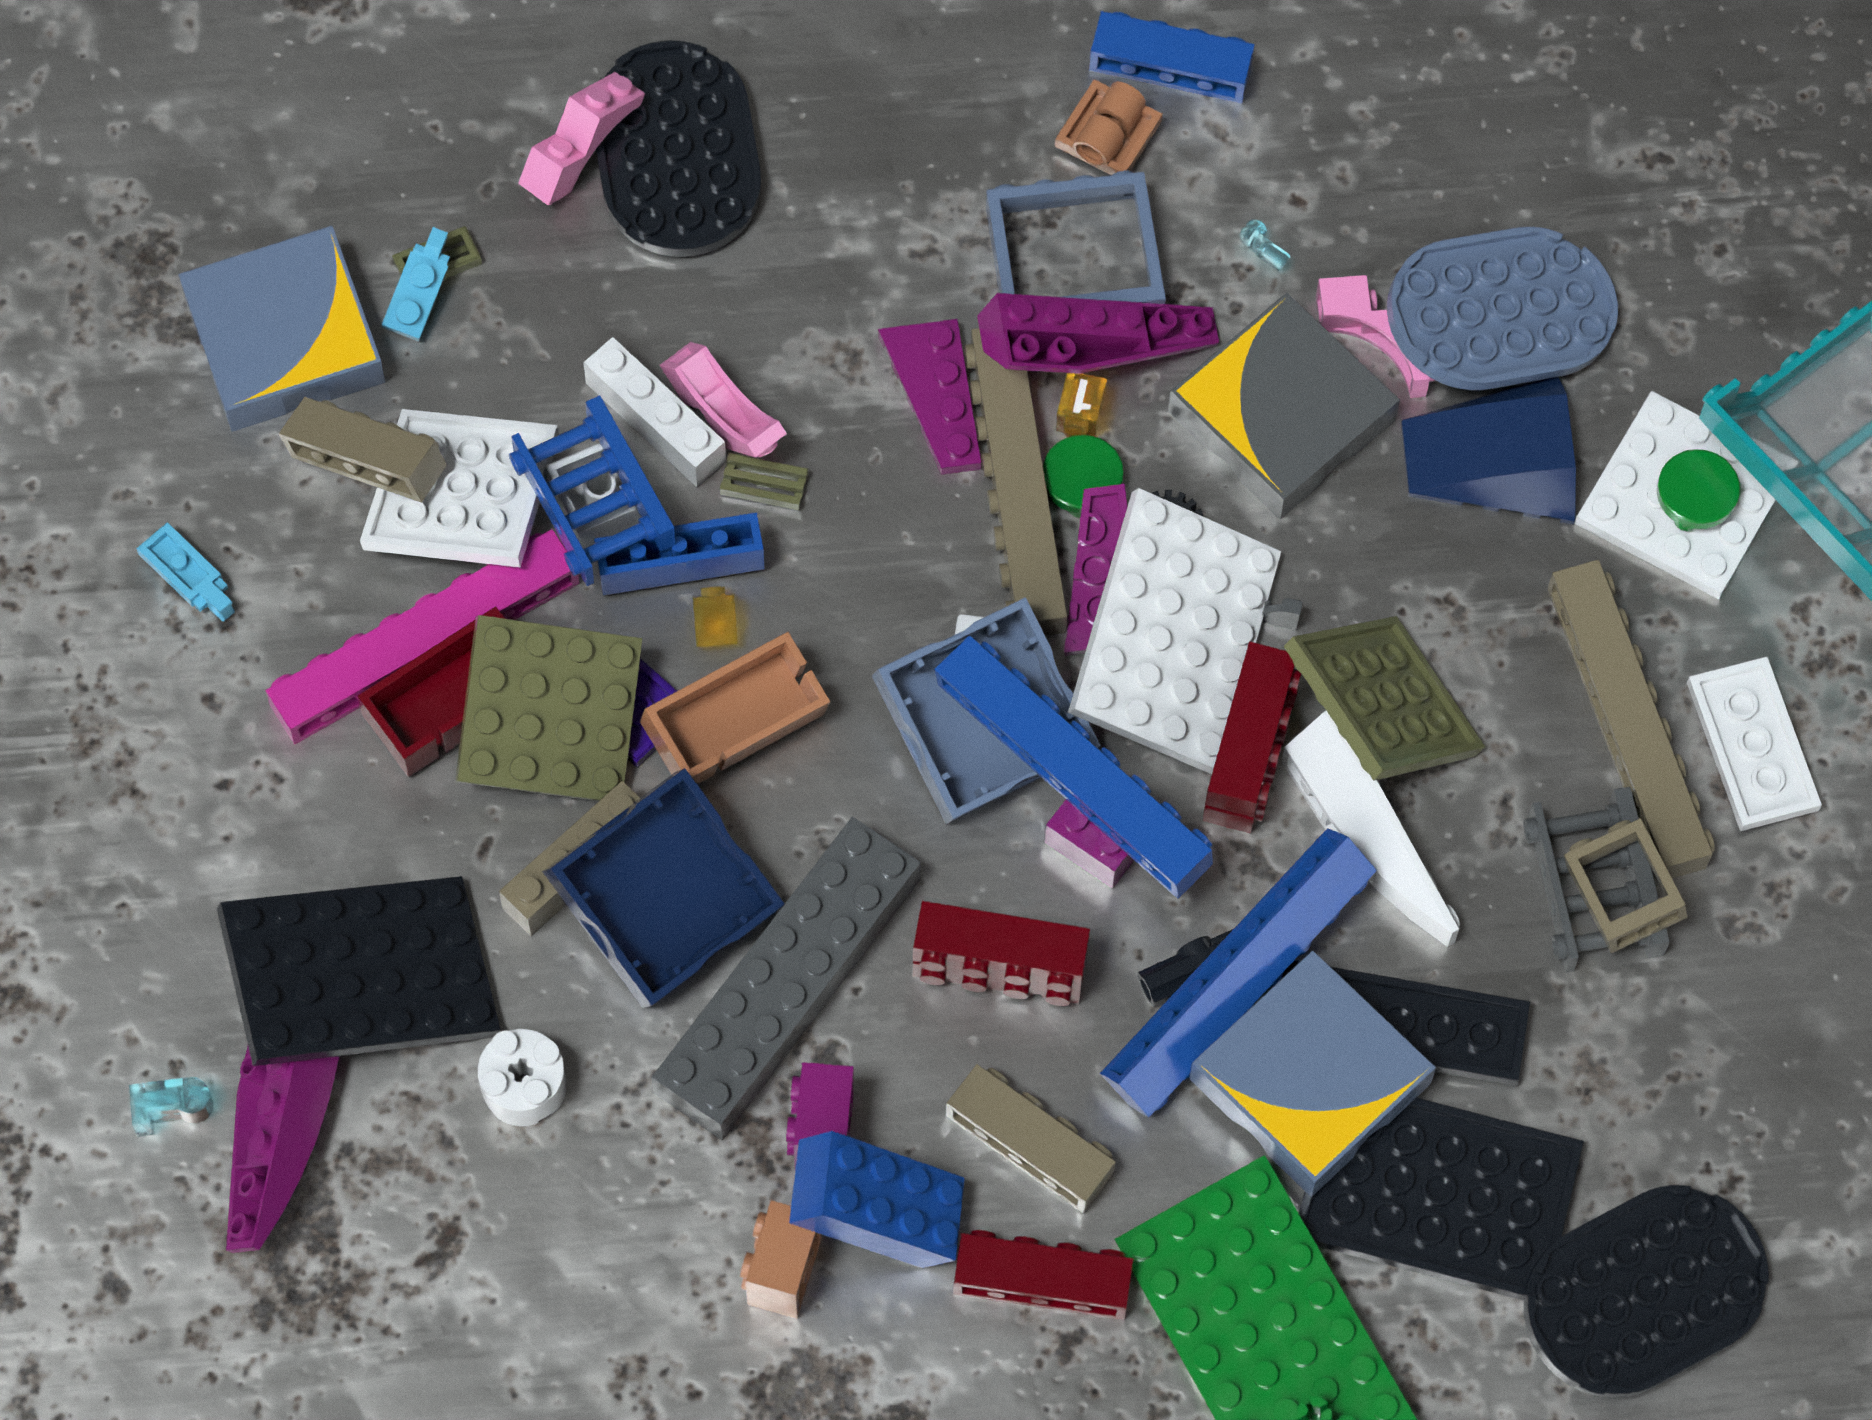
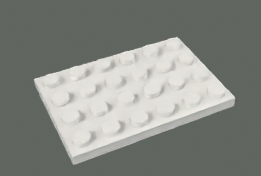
(1173, 630)

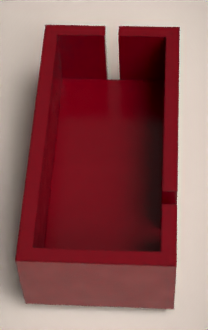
(423, 701)
(1252, 739)
(1000, 953)

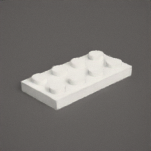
(1754, 744)

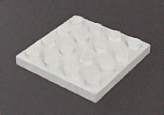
(478, 503)
(1628, 513)

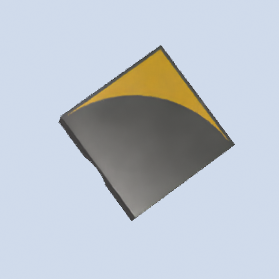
(1283, 405)

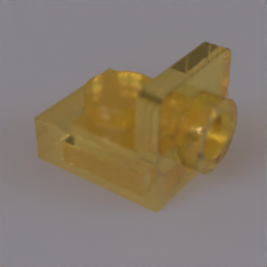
(715, 617)

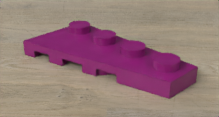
(936, 386)
(1098, 535)

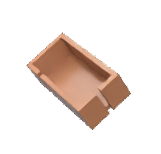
(735, 710)

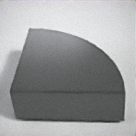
(1284, 614)

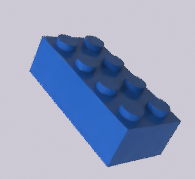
(876, 1199)

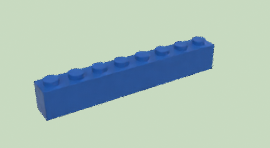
(1074, 766)
(1239, 971)

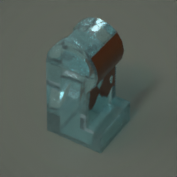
(167, 1102)

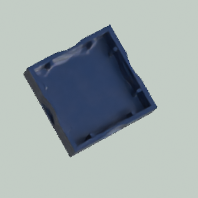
(663, 888)

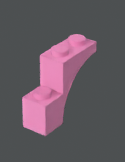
(586, 121)
(1351, 309)
(727, 410)

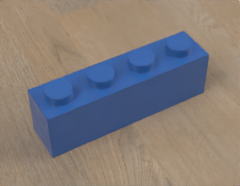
(1171, 56)
(700, 553)

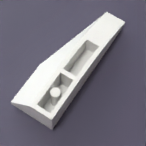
(1356, 806)

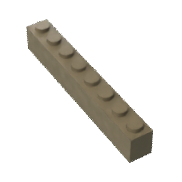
(1018, 487)
(1629, 716)

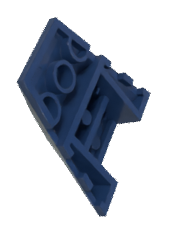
(1497, 452)

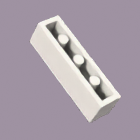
(655, 412)

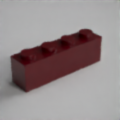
(1043, 1275)

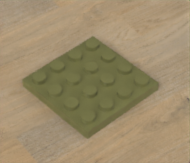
(1384, 697)
(548, 708)

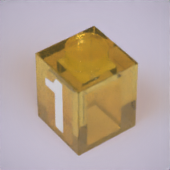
(1081, 404)

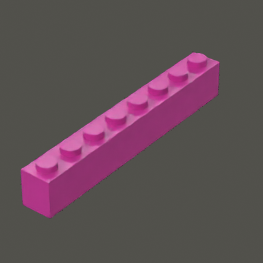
(332, 682)

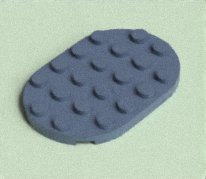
(1501, 308)

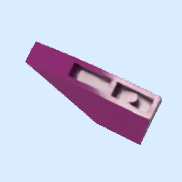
(1088, 333)
(274, 1136)

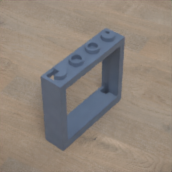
(1079, 191)

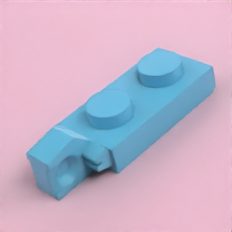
(418, 287)
(186, 571)

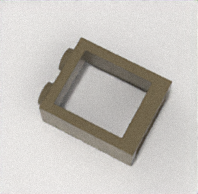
(1642, 921)

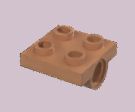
(1109, 127)

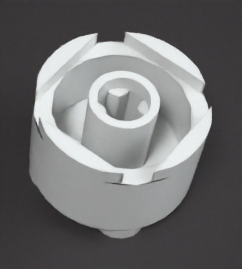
(517, 1054)

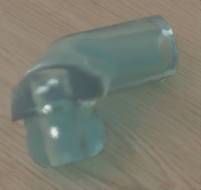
(1253, 238)

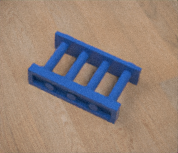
(614, 459)

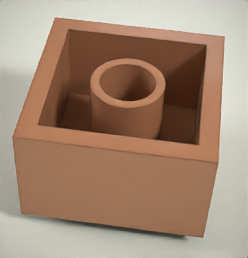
(781, 1262)

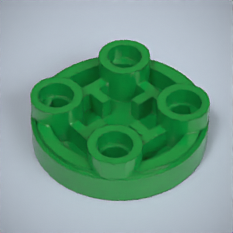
(1078, 465)
(1698, 489)

